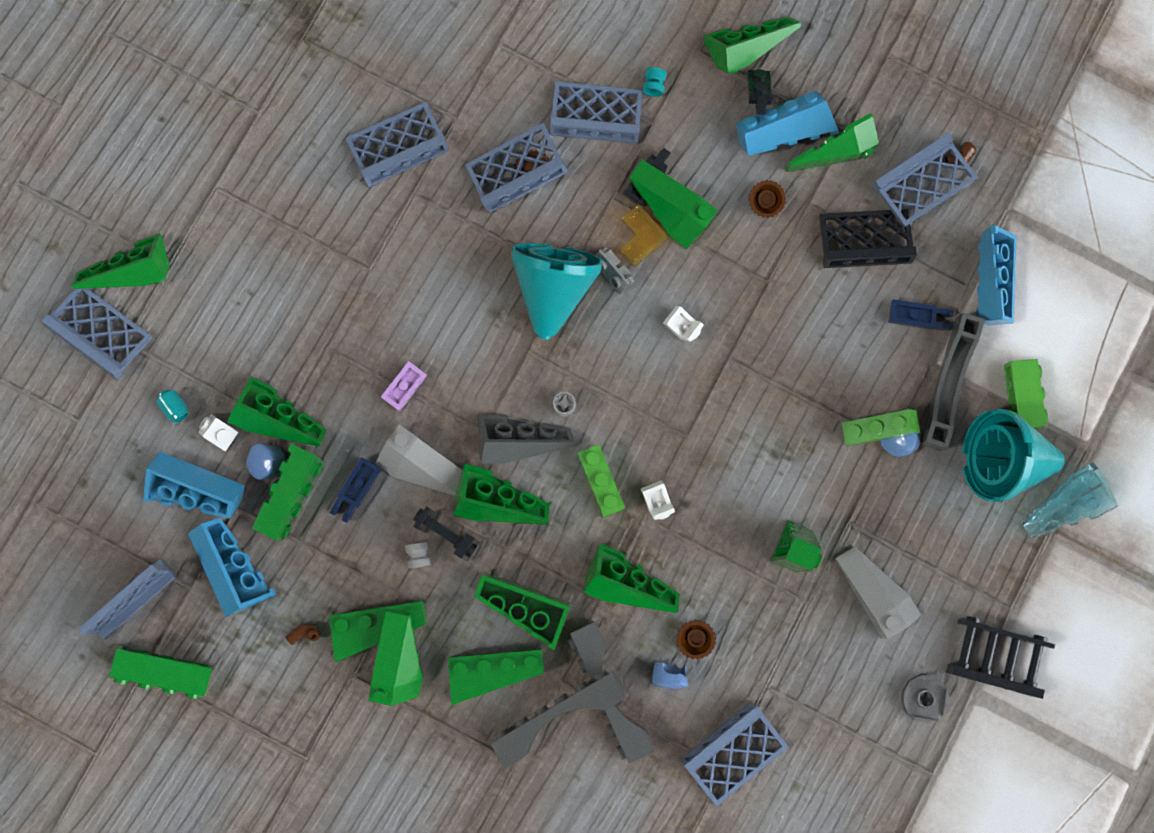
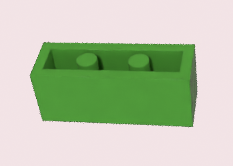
(1025, 391)
(881, 427)
(601, 481)

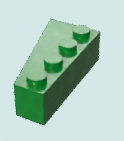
(288, 493)
(797, 549)
(525, 607)
(362, 629)
(160, 672)
(487, 672)

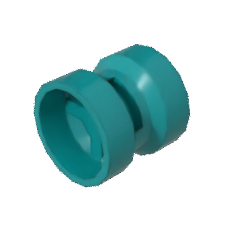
(654, 82)

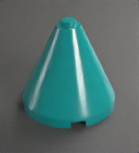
(553, 282)
(1006, 456)

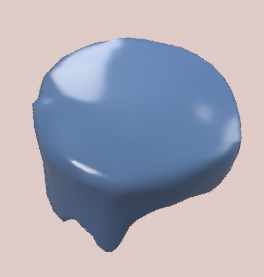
(902, 445)
(264, 461)
(669, 676)

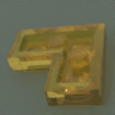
(647, 236)

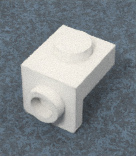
(683, 324)
(217, 432)
(657, 500)

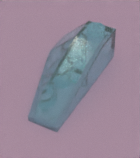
(1080, 496)

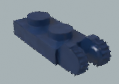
(918, 315)
(356, 487)

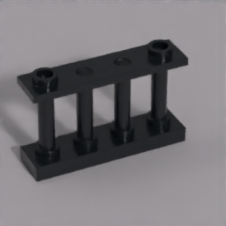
(464, 545)
(984, 673)

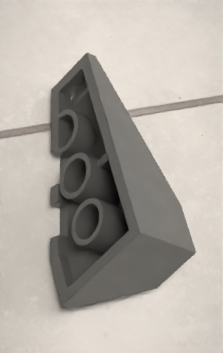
(511, 440)

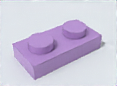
(404, 386)

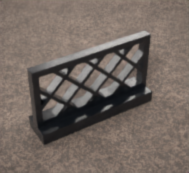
(866, 256)

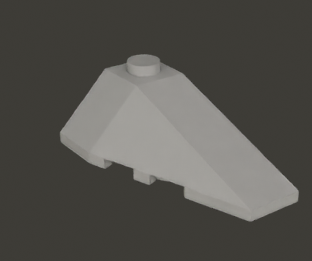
(416, 462)
(882, 599)

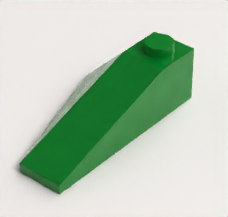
(742, 47)
(854, 142)
(267, 414)
(492, 500)
(620, 582)
(396, 667)

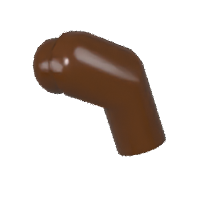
(967, 151)
(303, 631)

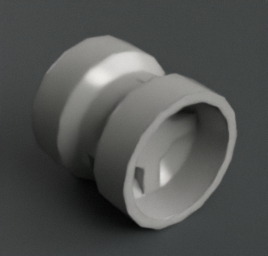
(562, 401)
(417, 555)

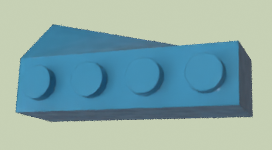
(786, 124)
(996, 276)
(191, 486)
(228, 568)

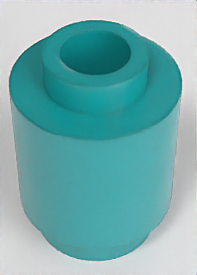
(172, 406)

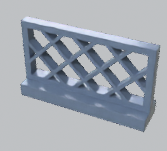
(596, 129)
(400, 160)
(913, 165)
(519, 185)
(81, 342)
(129, 600)
(725, 735)

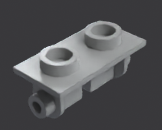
(618, 278)

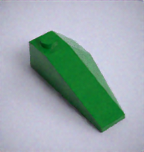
(675, 206)
(136, 267)

